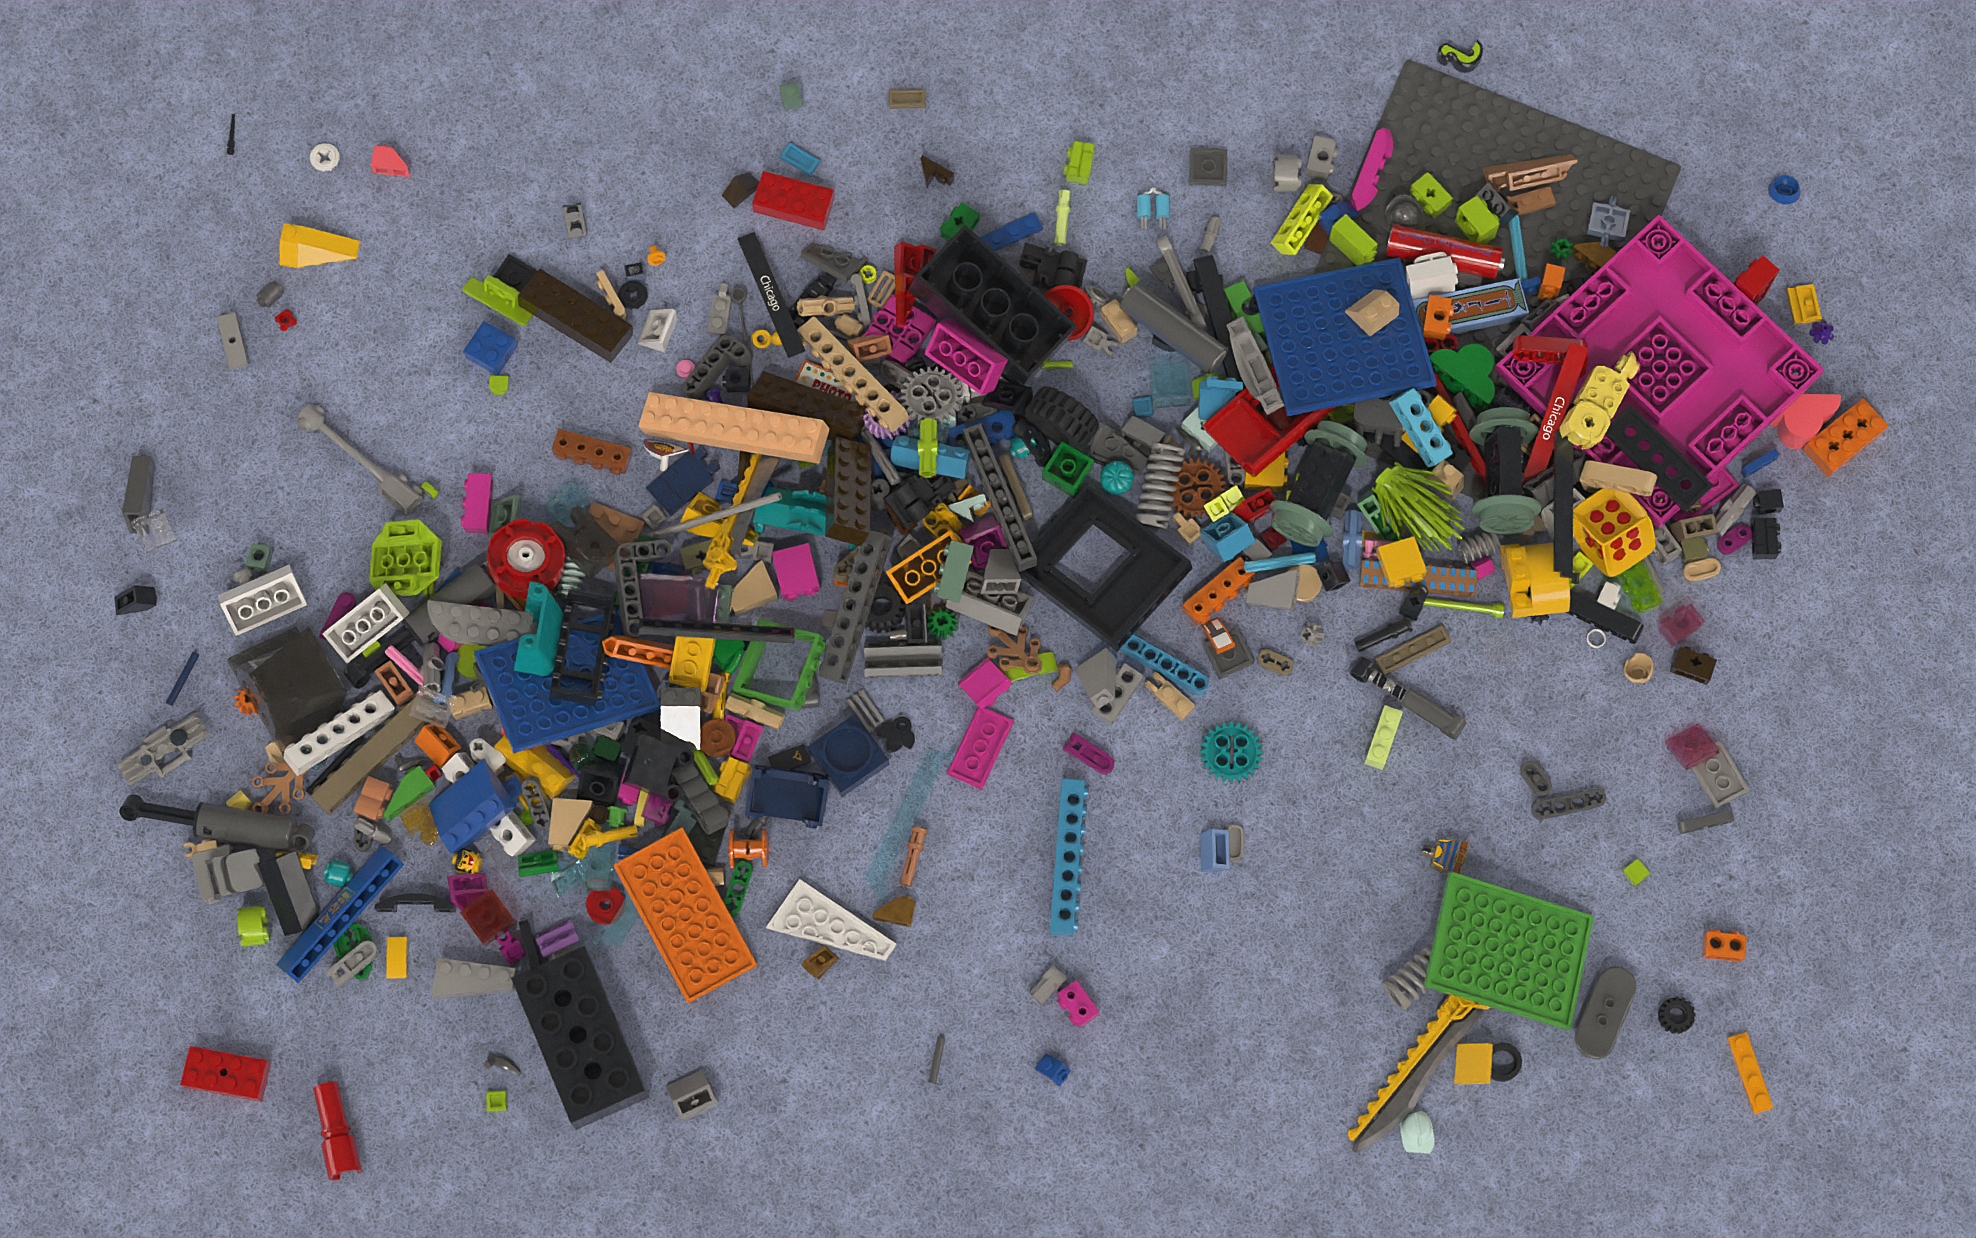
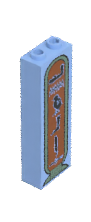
(1481, 306)

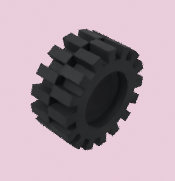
(1685, 1007)

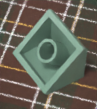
(504, 512)

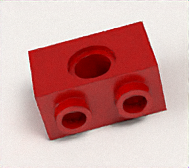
(1255, 506)

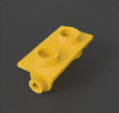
(588, 827)

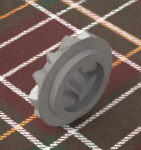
(1096, 295)

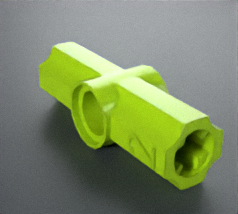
(928, 448)

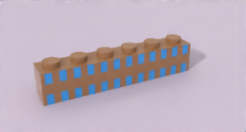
(1438, 580)

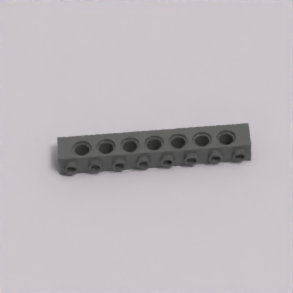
(999, 497)
(858, 616)

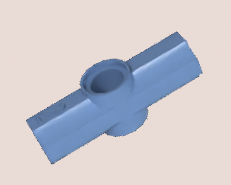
(1352, 539)

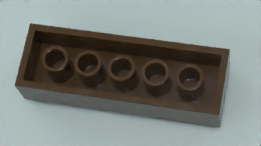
(575, 315)
(792, 398)
(848, 491)

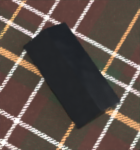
(289, 892)

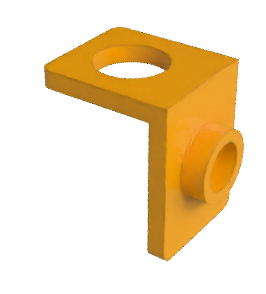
(970, 492)

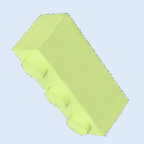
(1383, 737)

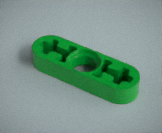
(747, 876)

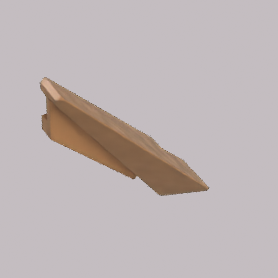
(1529, 173)

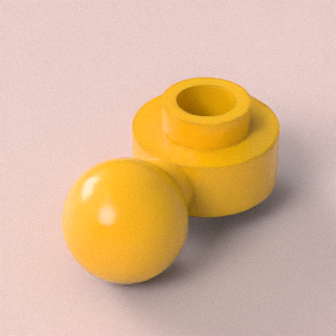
(767, 338)

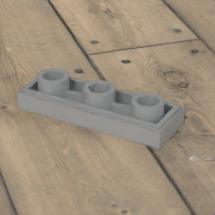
(231, 331)

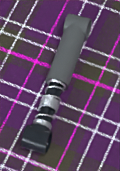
(1447, 722)

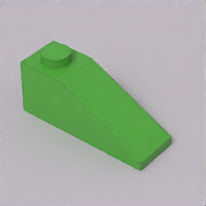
(410, 790)

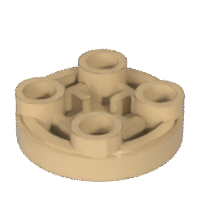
(1309, 583)

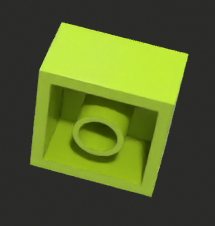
(1477, 221)

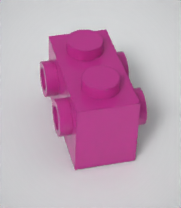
(1078, 1004)

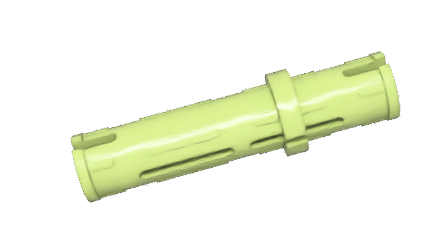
(1062, 217)

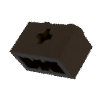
(1683, 665)

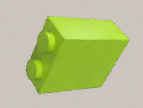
(1353, 241)

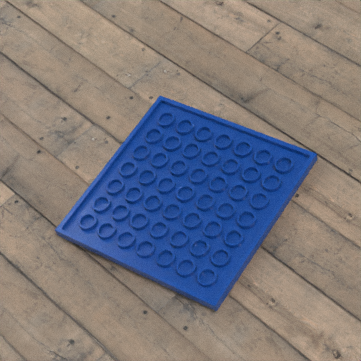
(1325, 355)

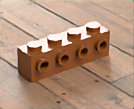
(592, 452)

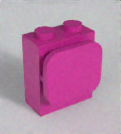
(795, 572)

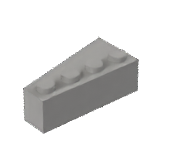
(465, 978)

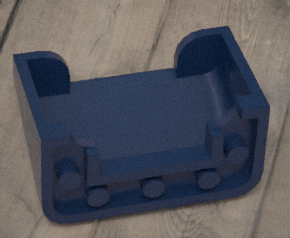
(786, 794)

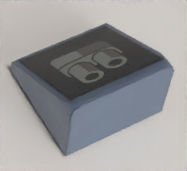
(634, 272)

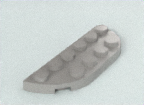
(479, 624)

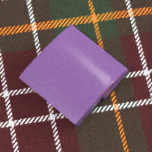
(556, 937)

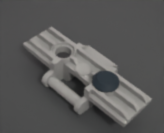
(161, 743)

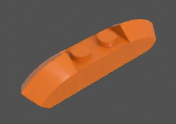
(639, 650)

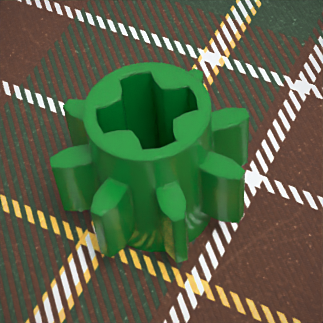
(1563, 243)

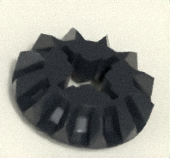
(632, 287)

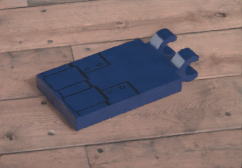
(683, 481)

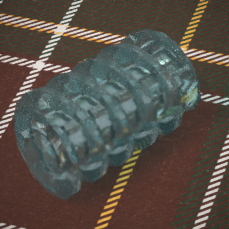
(1505, 400)

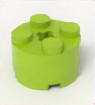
(251, 926)

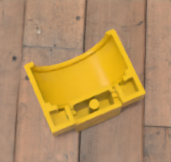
(1533, 568)

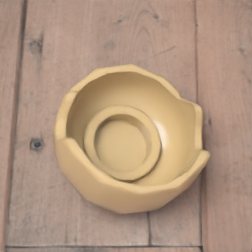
(1639, 668)

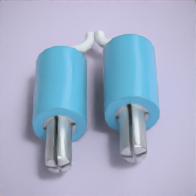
(1161, 208)

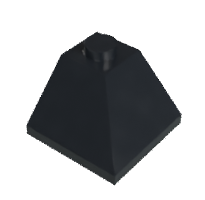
(1009, 397)
(600, 783)

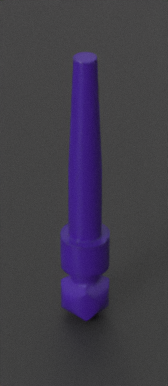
(557, 754)

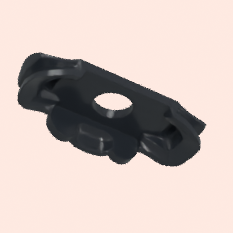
(1026, 431)

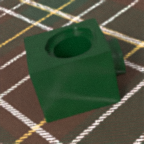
(607, 749)

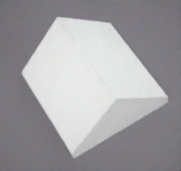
(658, 329)

